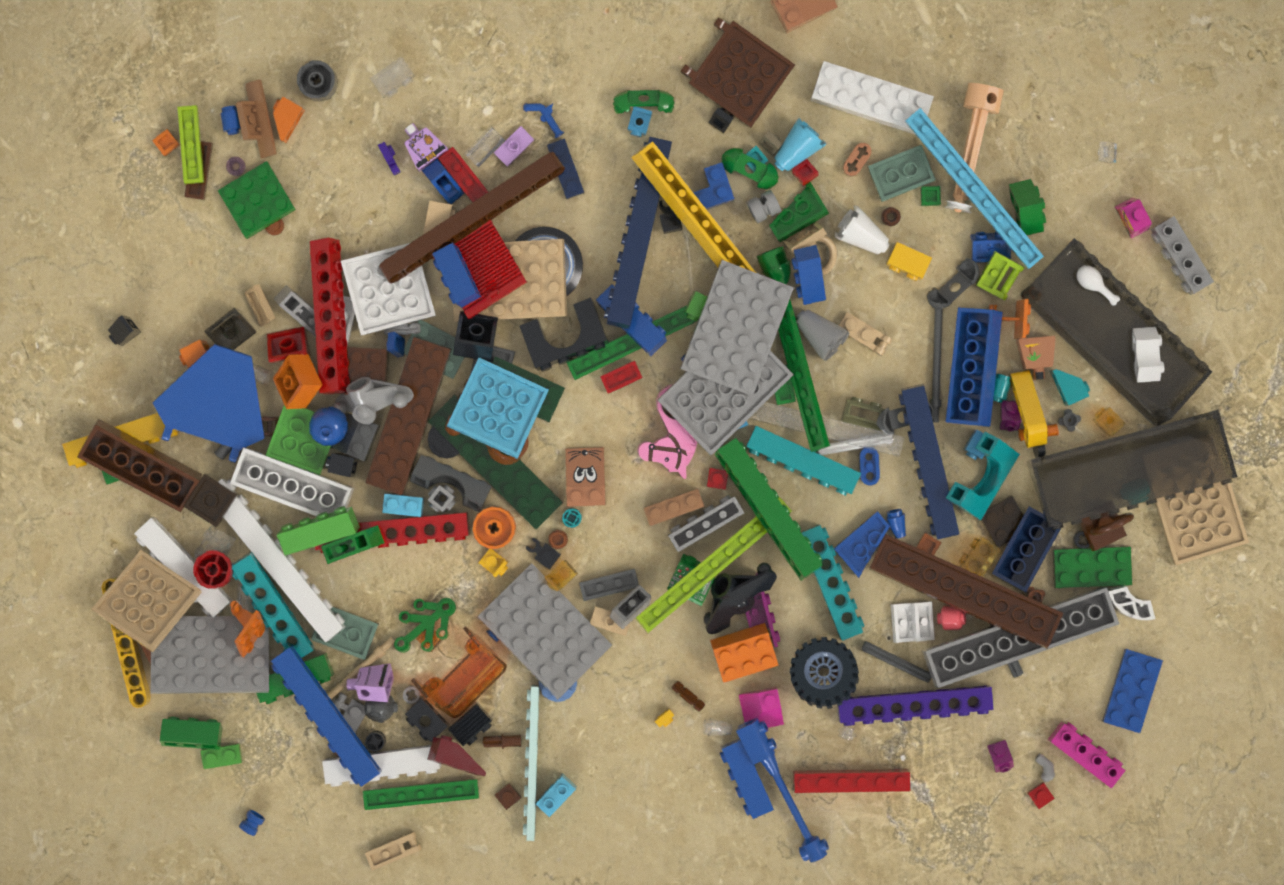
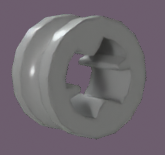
(406, 696)

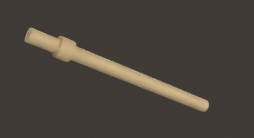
(377, 653)

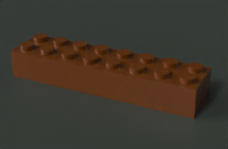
(407, 425)

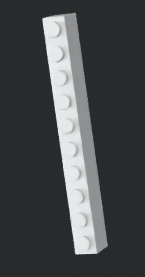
(282, 567)

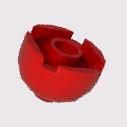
(213, 569)

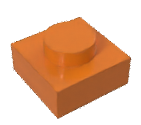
(166, 142)

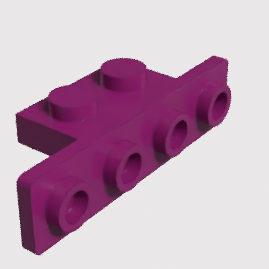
(760, 614)

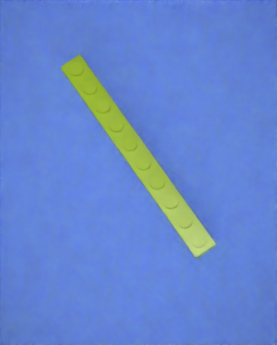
(702, 574)

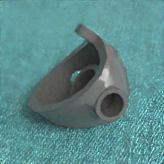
(380, 711)

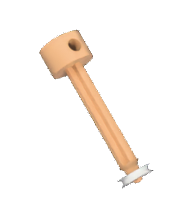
(982, 100)

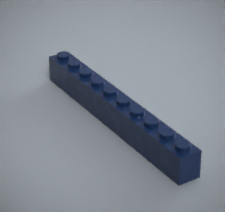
(635, 246)

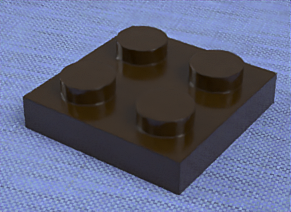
(210, 500)
(1002, 520)

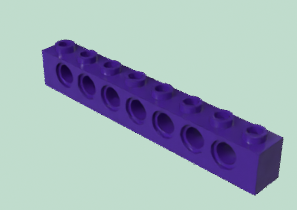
(982, 693)

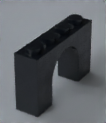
(591, 337)

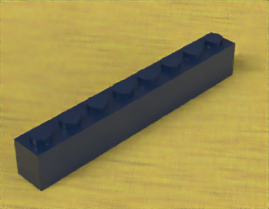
(930, 461)

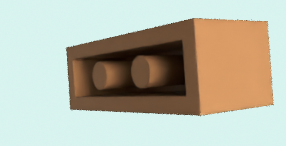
(673, 507)

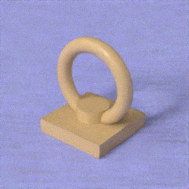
(808, 237)

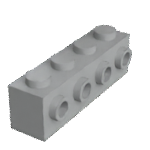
(1181, 255)
(706, 523)

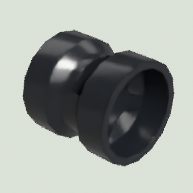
(372, 741)

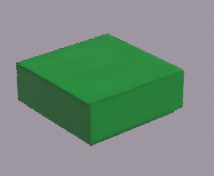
(930, 196)

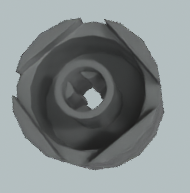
(311, 72)

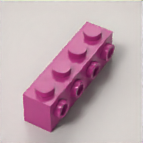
(1086, 754)

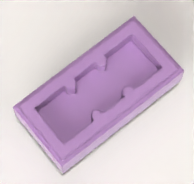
(514, 146)

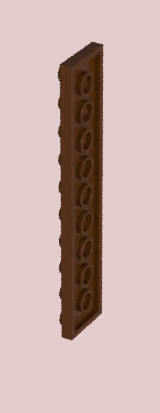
(966, 591)

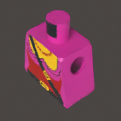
(1133, 216)

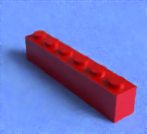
(851, 781)

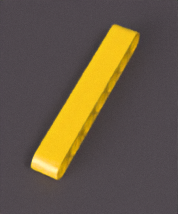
(129, 671)

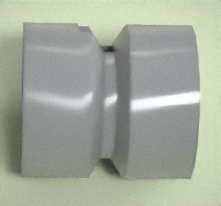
(763, 206)

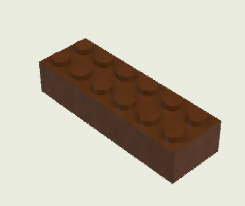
(139, 465)

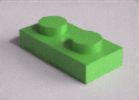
(225, 756)

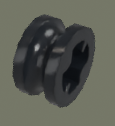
(1076, 538)

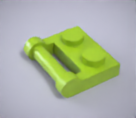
(995, 272)

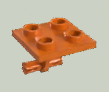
(1023, 309)
(253, 628)

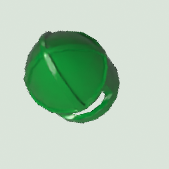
(775, 264)

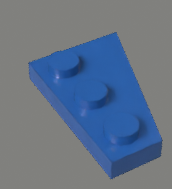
(862, 542)

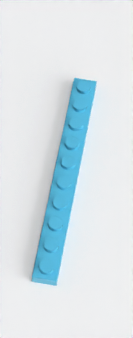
(974, 188)

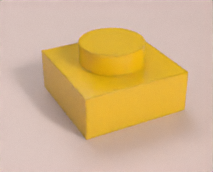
(665, 718)

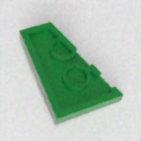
(800, 214)

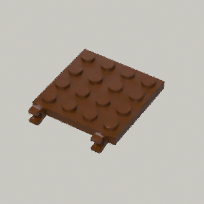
(740, 73)

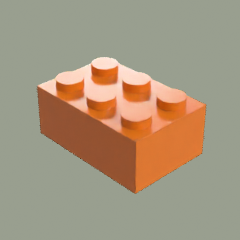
(744, 652)

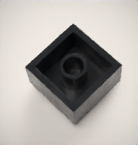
(475, 336)

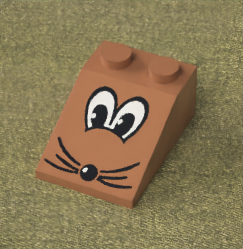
(585, 477)

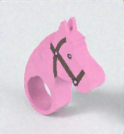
(672, 450)

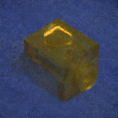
(561, 576)

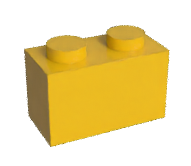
(908, 261)

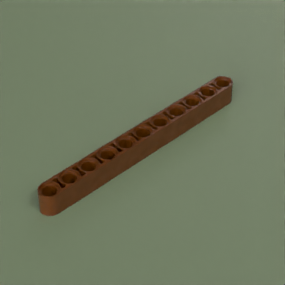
(472, 217)

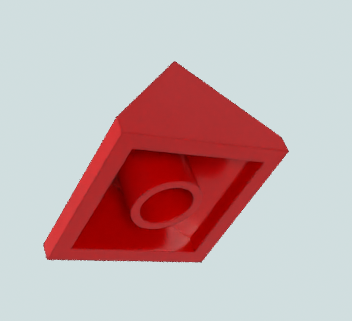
(287, 343)

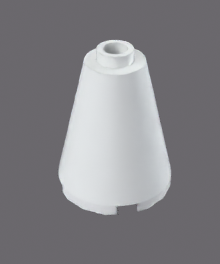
(862, 232)

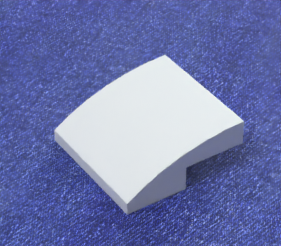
(912, 622)

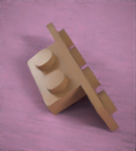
(255, 119)

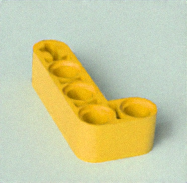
(1029, 408)

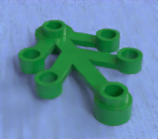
(427, 623)

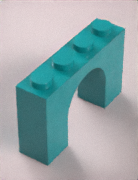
(999, 463)

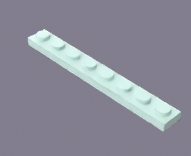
(531, 771)

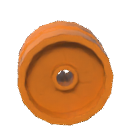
(488, 537)

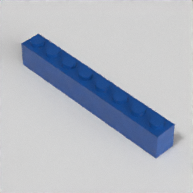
(326, 716)

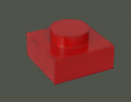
(805, 172)
(717, 478)
(1040, 795)

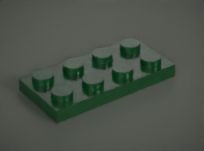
(553, 395)

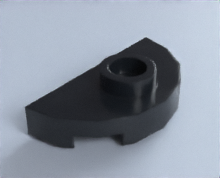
(440, 445)

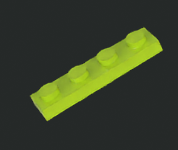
(190, 144)

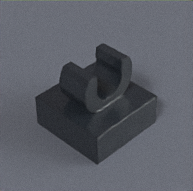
(721, 120)

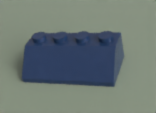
(1026, 550)

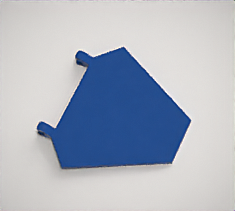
(215, 401)

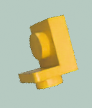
(494, 563)

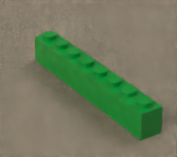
(769, 509)

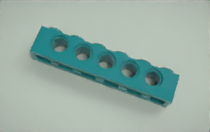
(250, 564)
(855, 625)

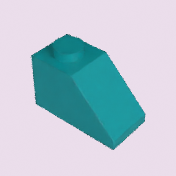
(1070, 387)

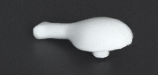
(1092, 280)

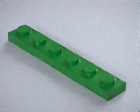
(421, 794)

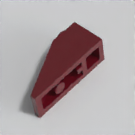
(453, 755)

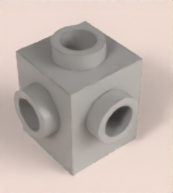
(434, 499)

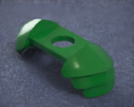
(658, 98)
(735, 160)

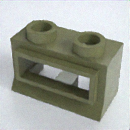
(846, 417)

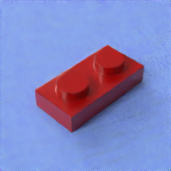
(621, 377)

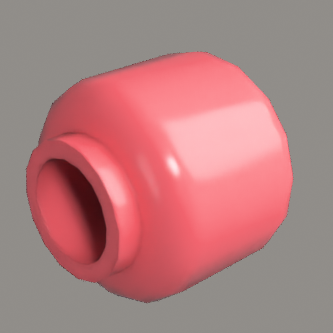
(951, 618)

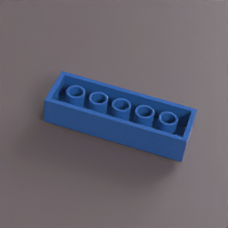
(974, 367)

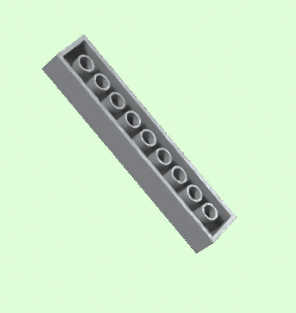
(997, 647)

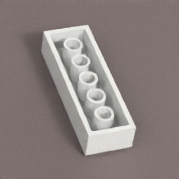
(868, 96)
(289, 484)

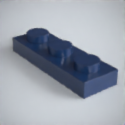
(569, 178)

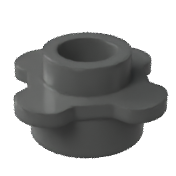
(1074, 420)

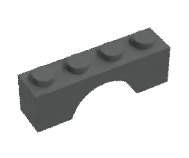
(430, 472)

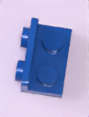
(985, 244)

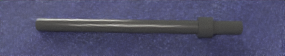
(935, 401)

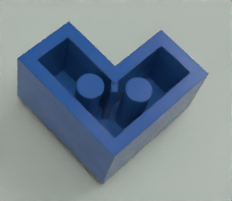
(719, 189)

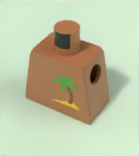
(1036, 354)

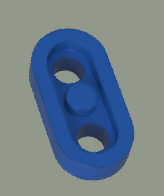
(869, 466)

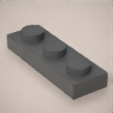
(609, 584)

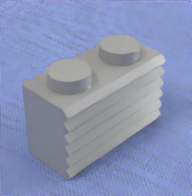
(630, 607)

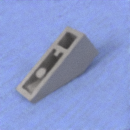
(297, 308)

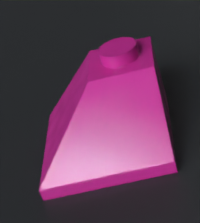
(762, 705)

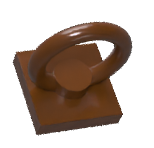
(1106, 529)

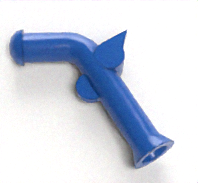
(545, 117)

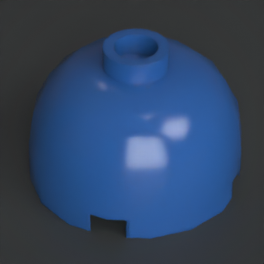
(328, 426)

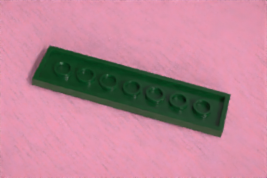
(512, 481)

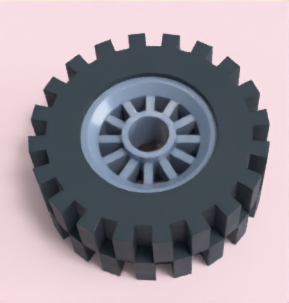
(824, 694)

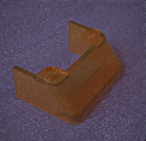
(466, 680)

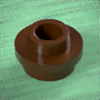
(895, 212)

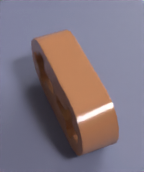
(853, 156)

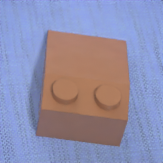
(800, 12)

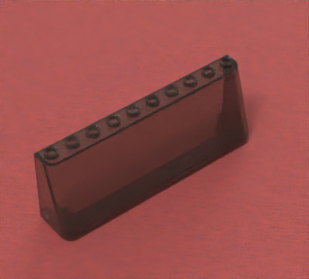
(1105, 331)
(1132, 469)

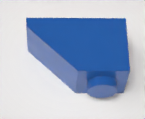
(443, 181)

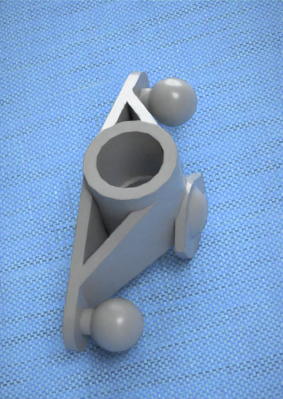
(369, 395)

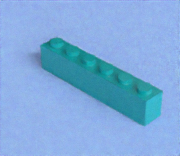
(803, 460)

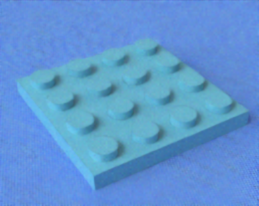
(497, 408)

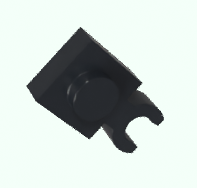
(669, 220)
(545, 555)

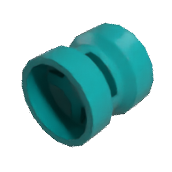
(572, 517)

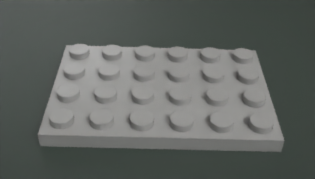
(736, 328)
(715, 411)
(544, 631)
(204, 659)

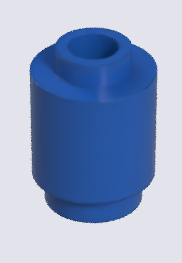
(230, 120)

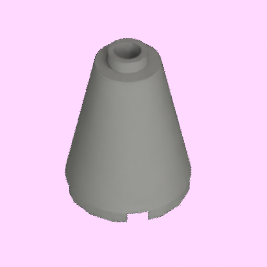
(821, 333)

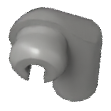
(1048, 767)

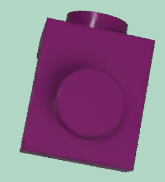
(1009, 416)
(1001, 756)

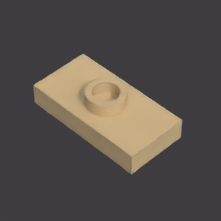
(259, 305)
(602, 619)

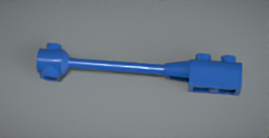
(762, 750)

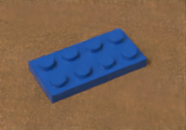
(1132, 690)

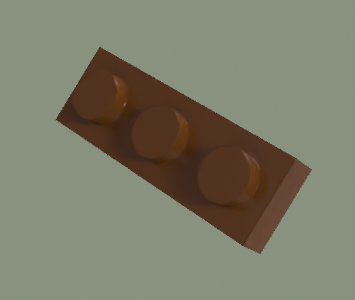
(198, 190)

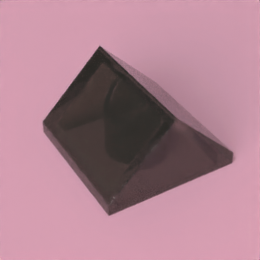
(230, 330)

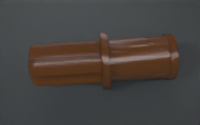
(502, 741)

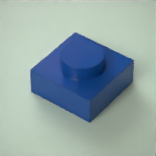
(395, 344)

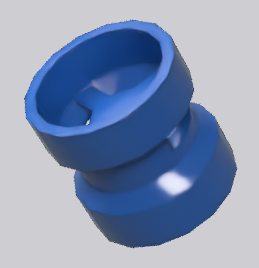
(251, 823)

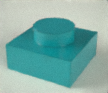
(758, 155)

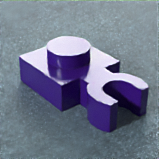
(388, 153)

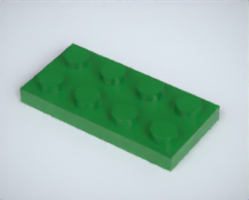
(1092, 568)

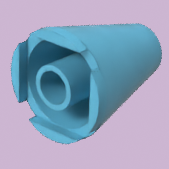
(798, 146)

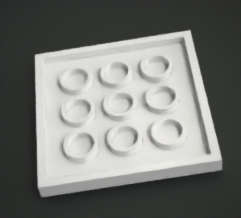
(383, 304)

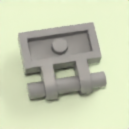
(353, 713)

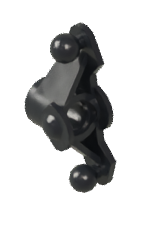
(736, 596)

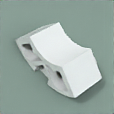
(1147, 354)
(1129, 605)

